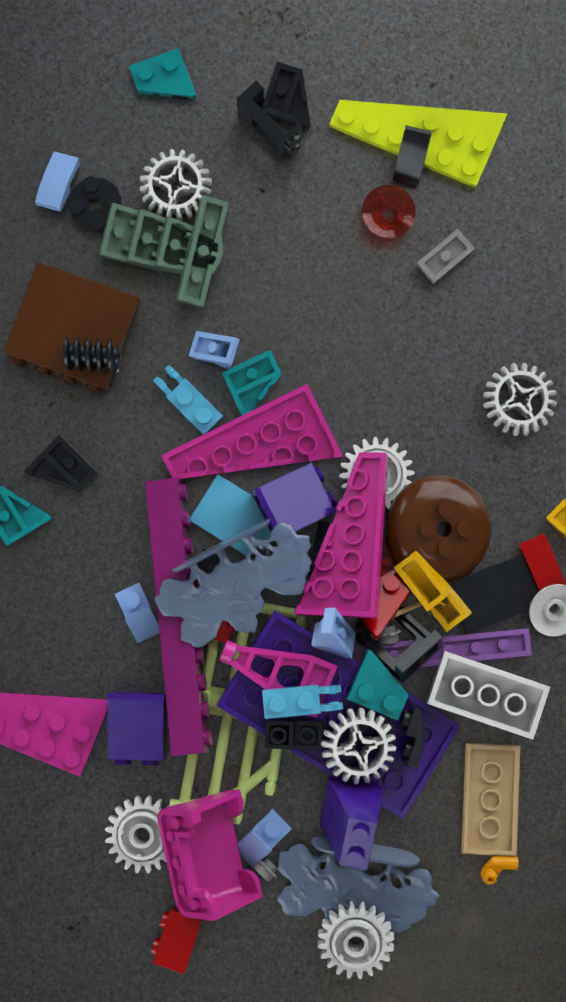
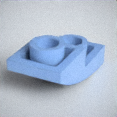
(56, 181)

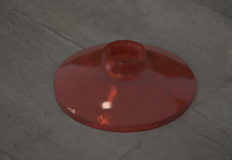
(393, 199)

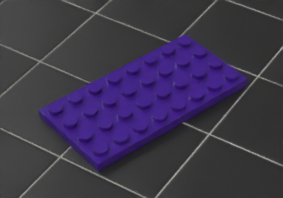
(401, 782)

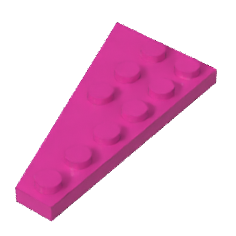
(271, 435)
(351, 554)
(52, 727)

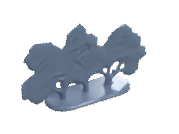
(235, 588)
(336, 884)

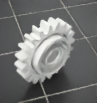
(396, 470)
(125, 834)
(355, 923)

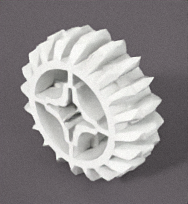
(164, 182)
(513, 388)
(370, 743)

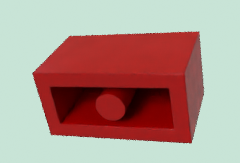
(176, 940)

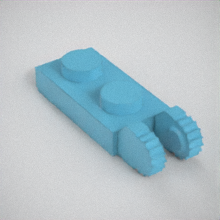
(190, 402)
(298, 700)

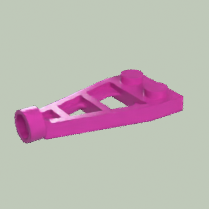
(315, 669)

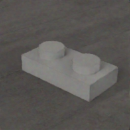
(445, 256)

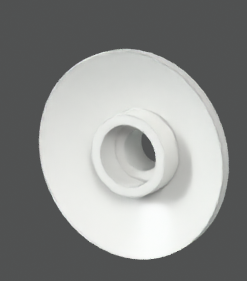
(545, 620)

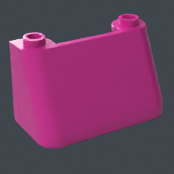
(206, 856)

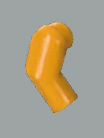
(495, 866)

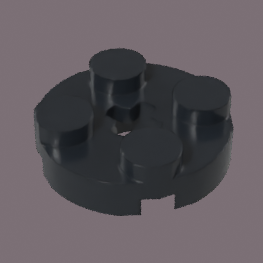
(88, 190)

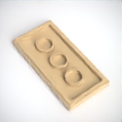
(490, 799)

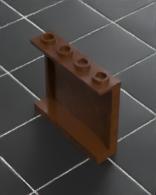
(69, 306)

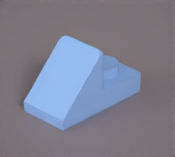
(214, 348)
(138, 612)
(334, 634)
(263, 837)

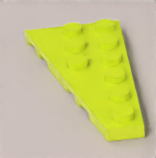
(458, 140)

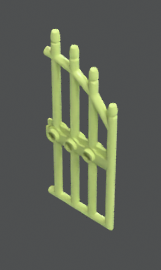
(212, 695)

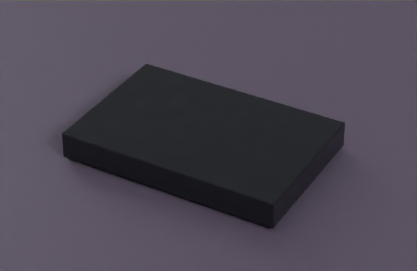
(496, 593)

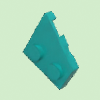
(163, 75)
(252, 380)
(18, 517)
(377, 688)

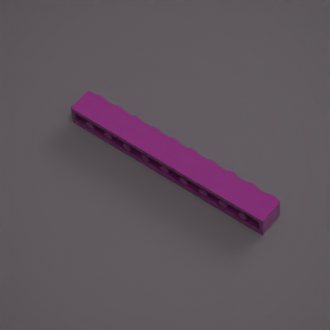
(180, 659)

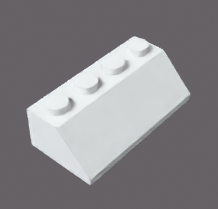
(487, 695)

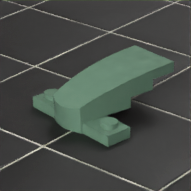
(169, 244)

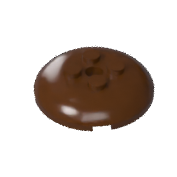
(422, 507)

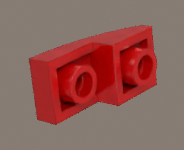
(542, 562)

